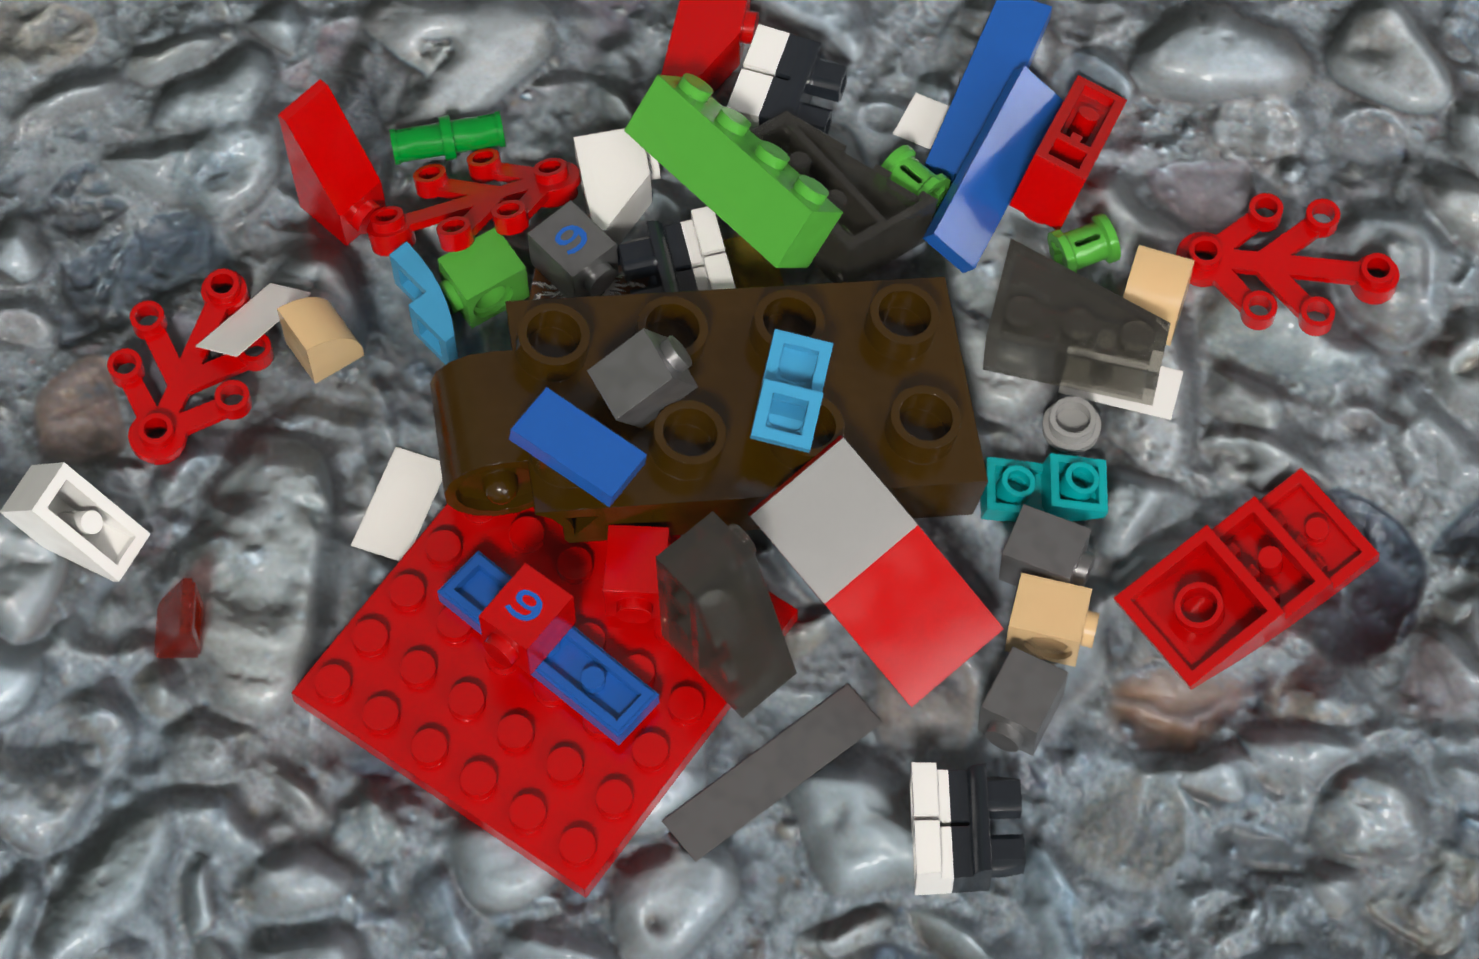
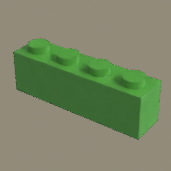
(734, 170)

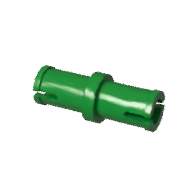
(447, 137)

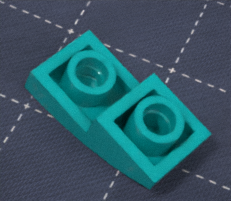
(1059, 486)

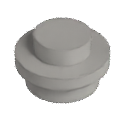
(1071, 425)

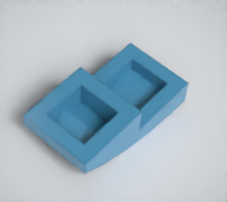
(429, 308)
(791, 391)

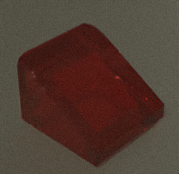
(180, 622)

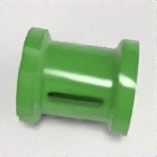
(914, 175)
(1085, 244)

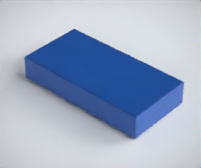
(577, 447)

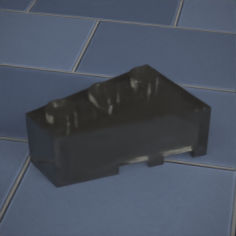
(878, 214)
(1071, 331)
(722, 613)

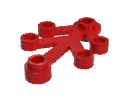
(511, 205)
(1279, 266)
(186, 374)

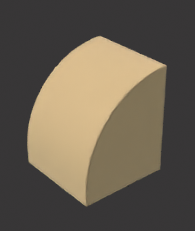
(1159, 284)
(318, 336)

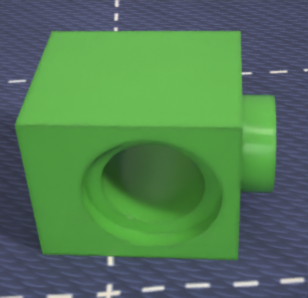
(482, 278)

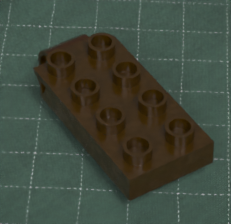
(888, 389)

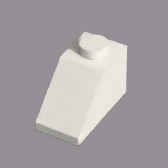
(615, 180)
(75, 520)

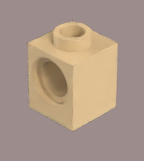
(1051, 619)

